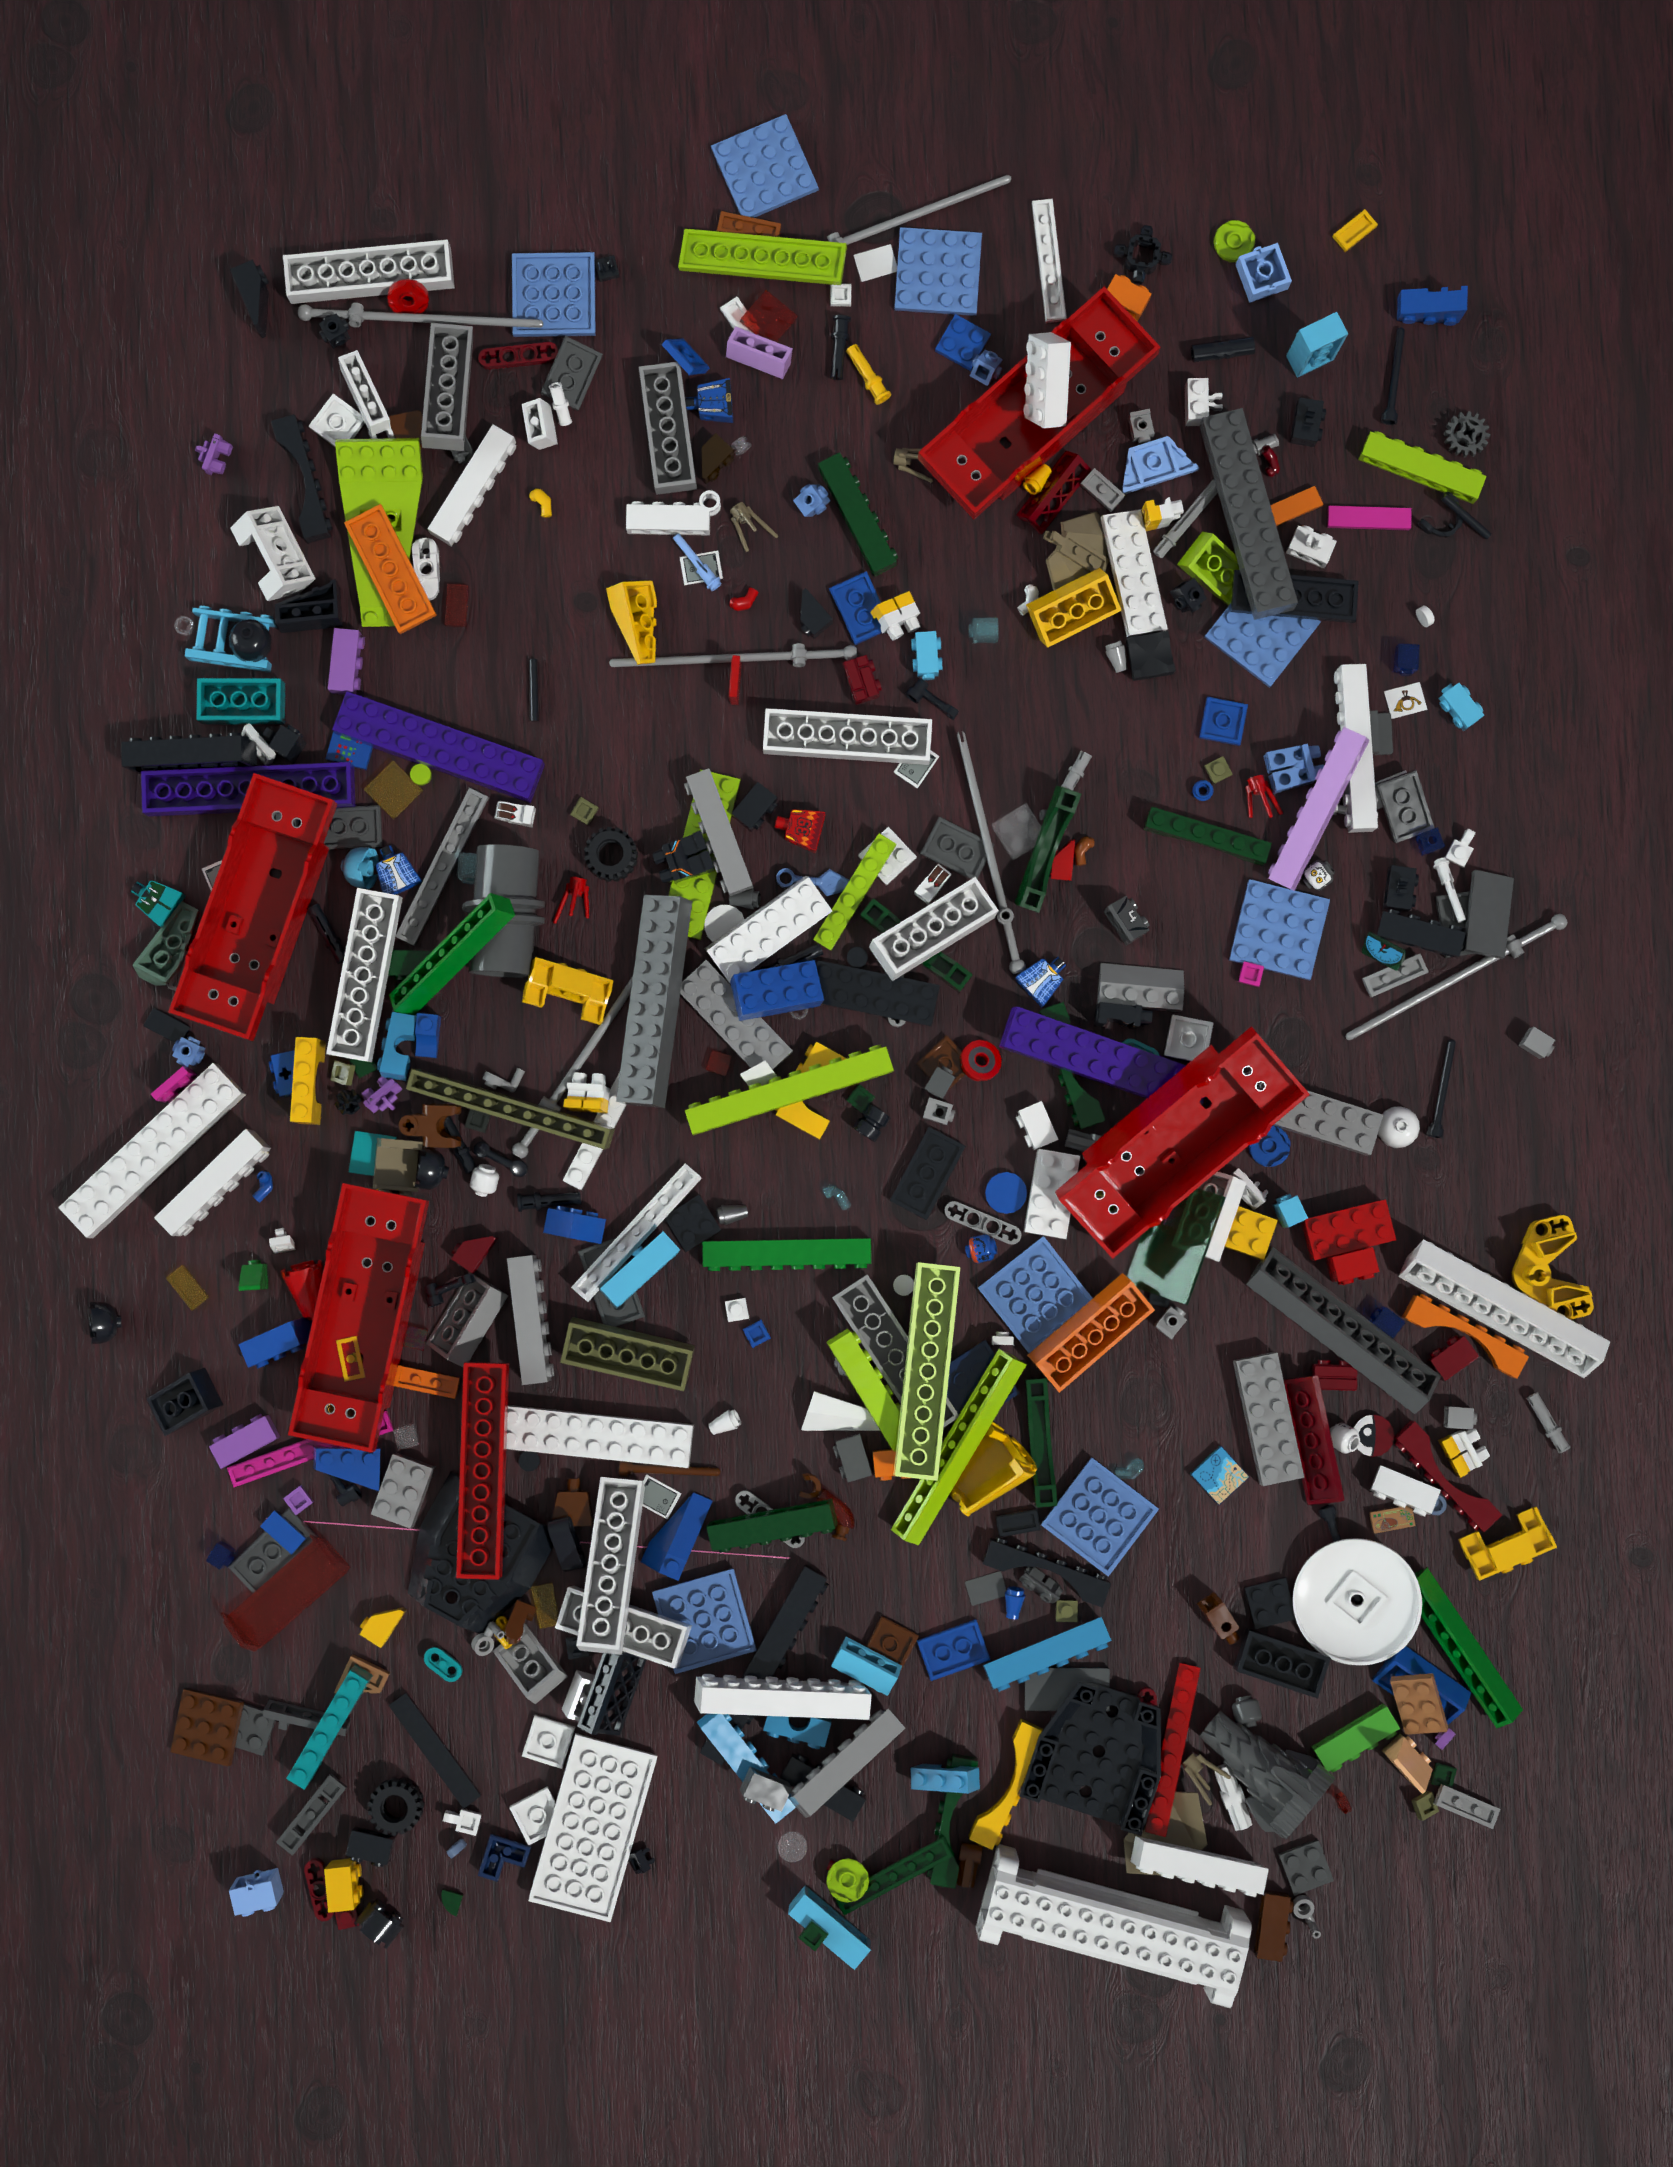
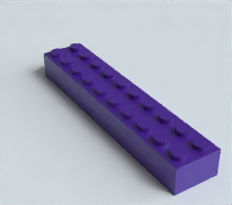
(438, 747)
(225, 788)
(1086, 1053)

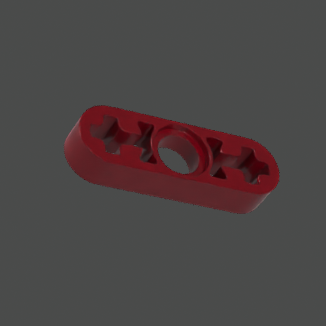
(314, 1897)

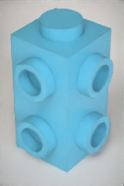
(927, 661)
(1460, 705)

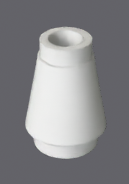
(727, 1421)

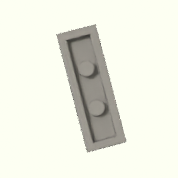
(1389, 978)
(1466, 1806)

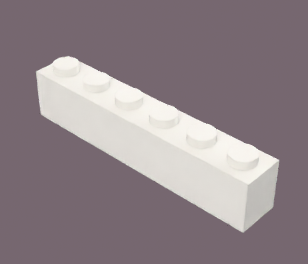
(472, 485)

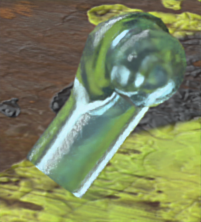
(838, 1194)
(1131, 1471)

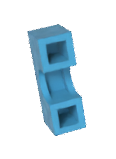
(400, 1028)
(814, 1733)
(934, 1778)

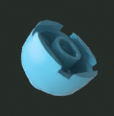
(359, 867)

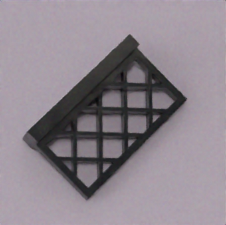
(604, 1688)

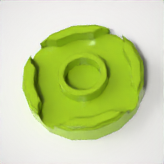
(1233, 240)
(847, 1880)

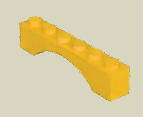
(990, 1823)

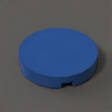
(1271, 1149)
(1006, 1193)

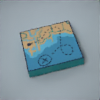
(1219, 1475)

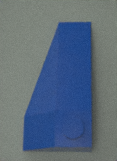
(673, 1543)

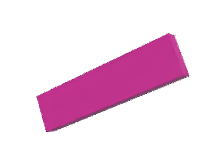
(1369, 518)

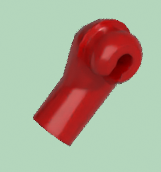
(744, 603)

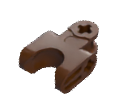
(431, 1125)

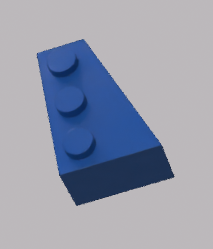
(1432, 307)

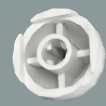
(1399, 1127)

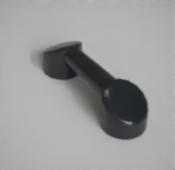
(517, 1168)

